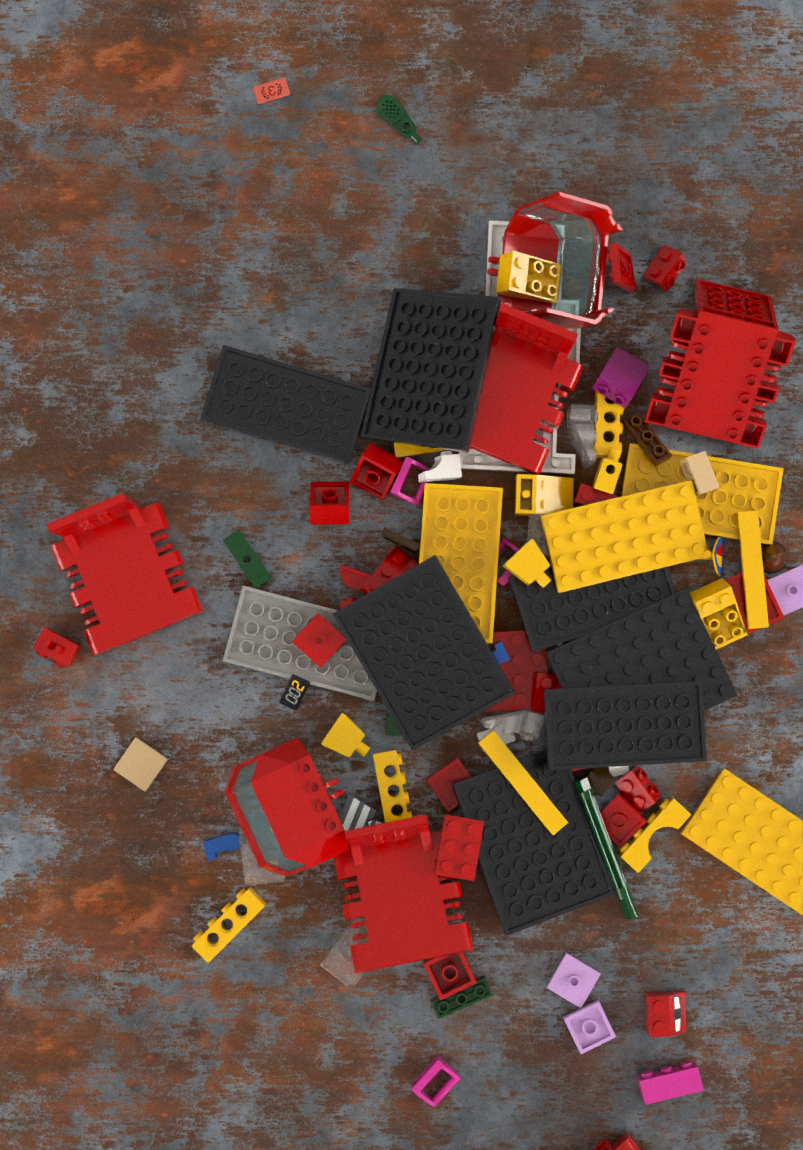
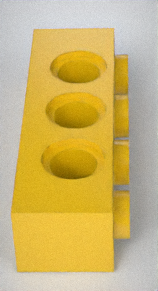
(602, 427)
(394, 759)
(210, 949)

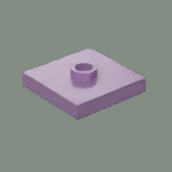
(788, 589)
(573, 980)
(589, 1026)

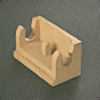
(700, 472)

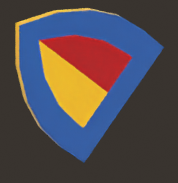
(717, 555)

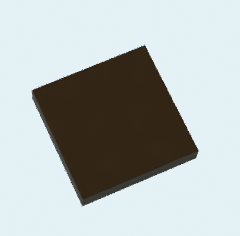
(400, 540)

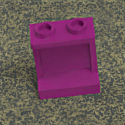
(621, 377)

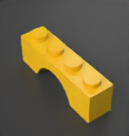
(669, 815)

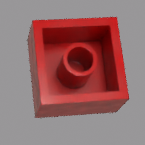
(449, 974)

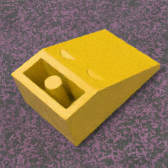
(528, 277)
(542, 494)
(719, 612)

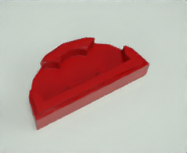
(353, 578)

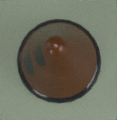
(773, 557)

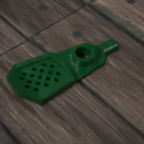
(399, 120)

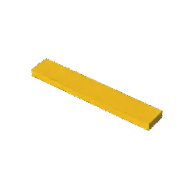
(752, 569)
(522, 782)

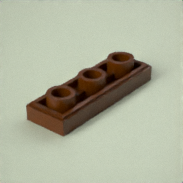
(652, 445)

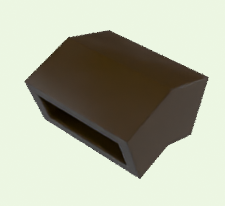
(600, 780)

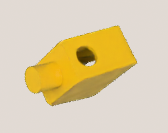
(605, 480)
(529, 564)
(346, 737)

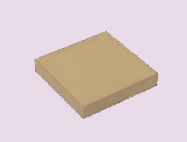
(140, 764)

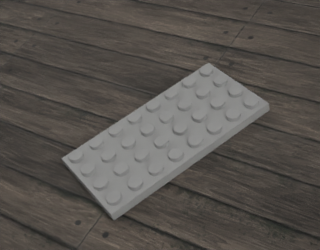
(264, 638)

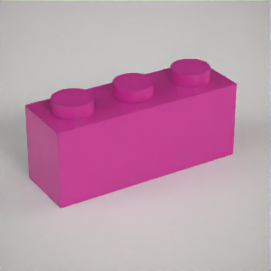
(669, 1082)

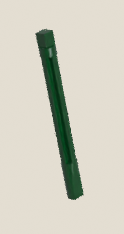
(606, 848)

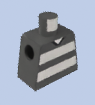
(358, 814)

